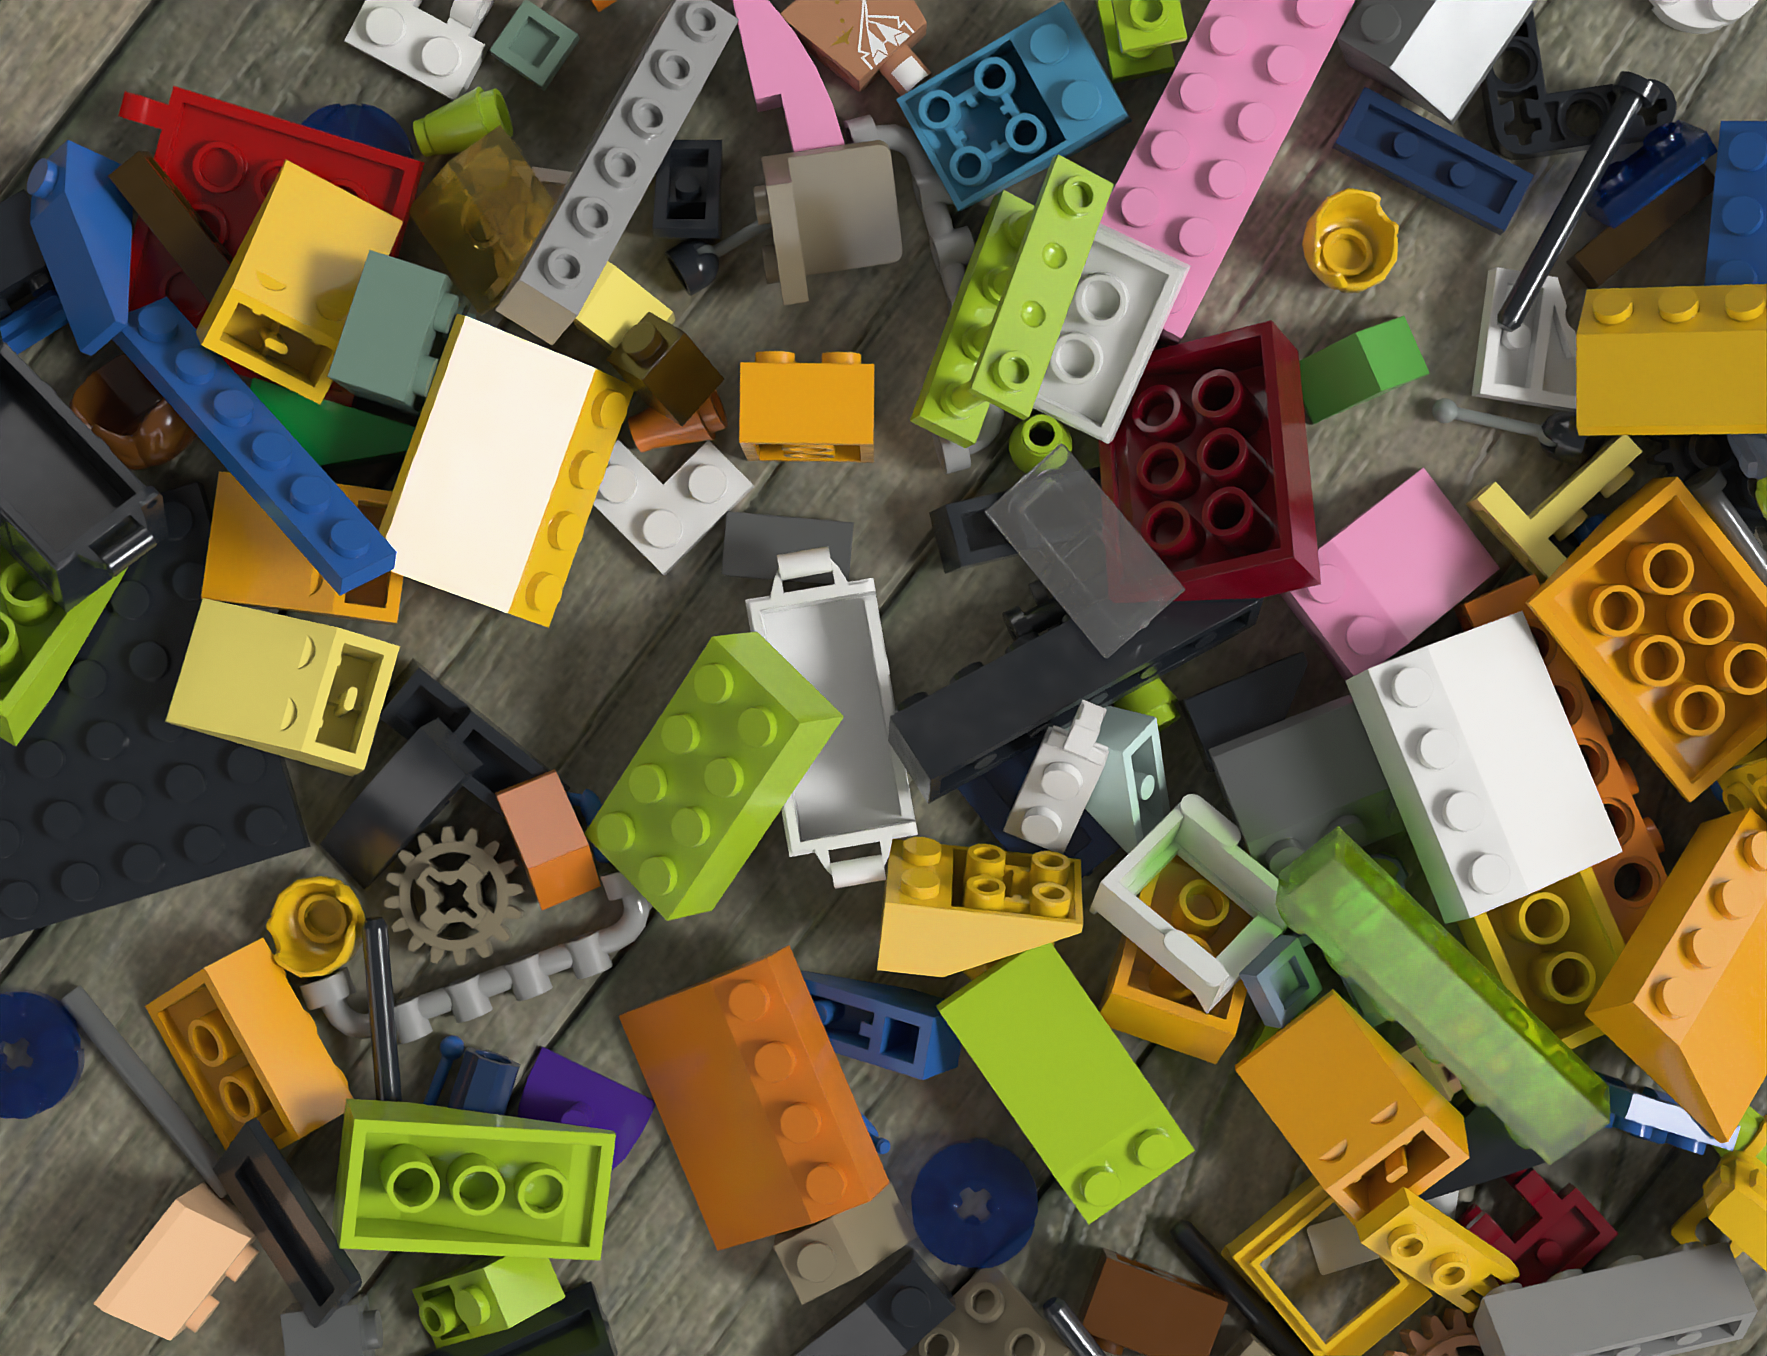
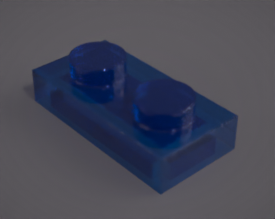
(1664, 159)

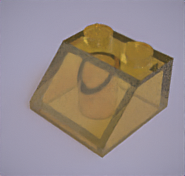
(484, 216)

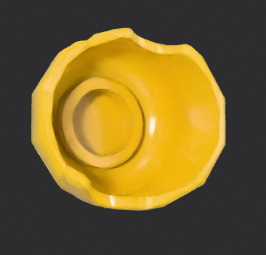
(1350, 241)
(316, 926)

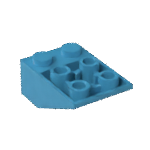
(1014, 107)

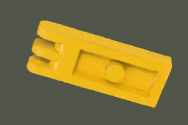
(1434, 1249)

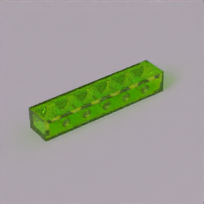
(1442, 996)

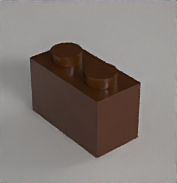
(1149, 1309)

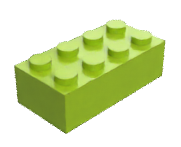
(712, 774)

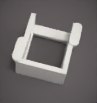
(1210, 846)

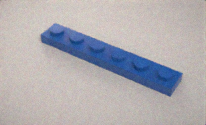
(255, 447)

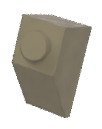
(844, 1245)

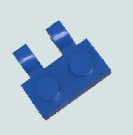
(1657, 1118)

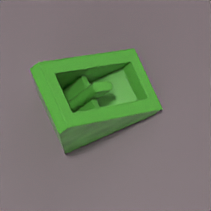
(1360, 369)

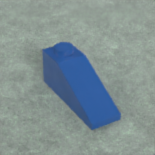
(84, 239)
(884, 1025)

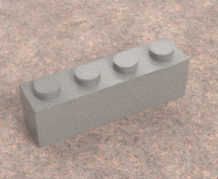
(1629, 1309)

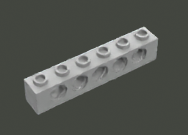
(616, 168)

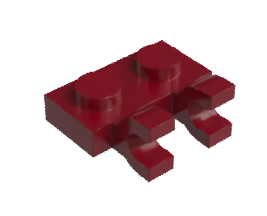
(1555, 1239)

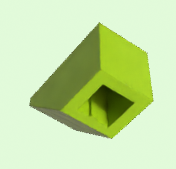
(486, 1297)

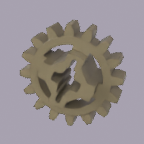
(437, 917)

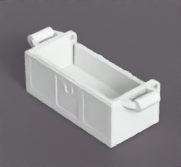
(857, 783)

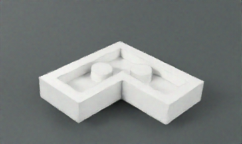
(670, 516)

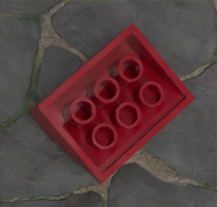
(1220, 465)

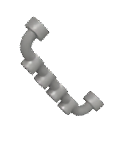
(949, 249)
(470, 994)

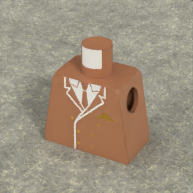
(863, 39)

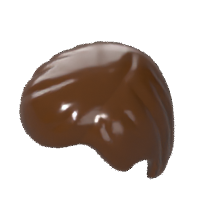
(130, 415)

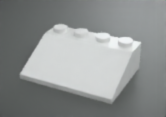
(1483, 767)

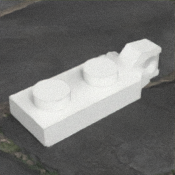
(1060, 781)

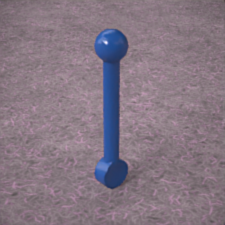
(451, 1049)

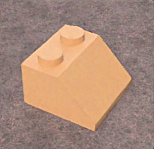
(181, 1265)

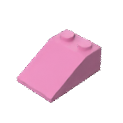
(1390, 576)

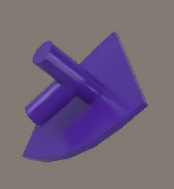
(578, 1096)

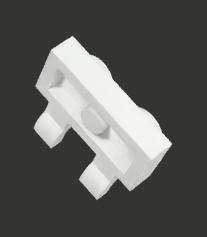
(422, 46)

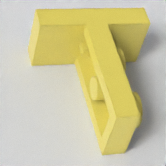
(1559, 513)

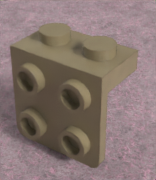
(827, 213)
(991, 1321)

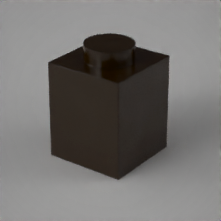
(665, 368)

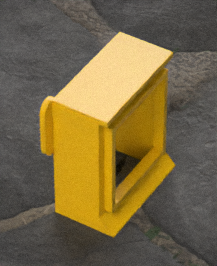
(1279, 1226)

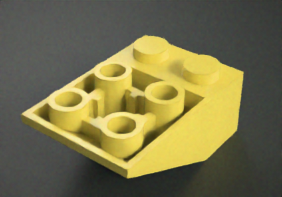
(283, 685)

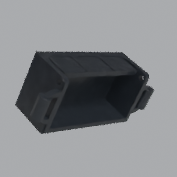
(64, 496)

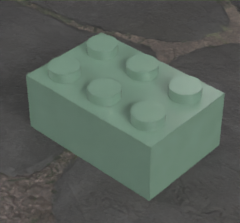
(396, 333)

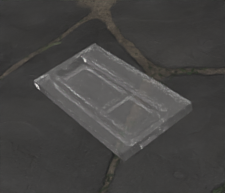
(1084, 551)

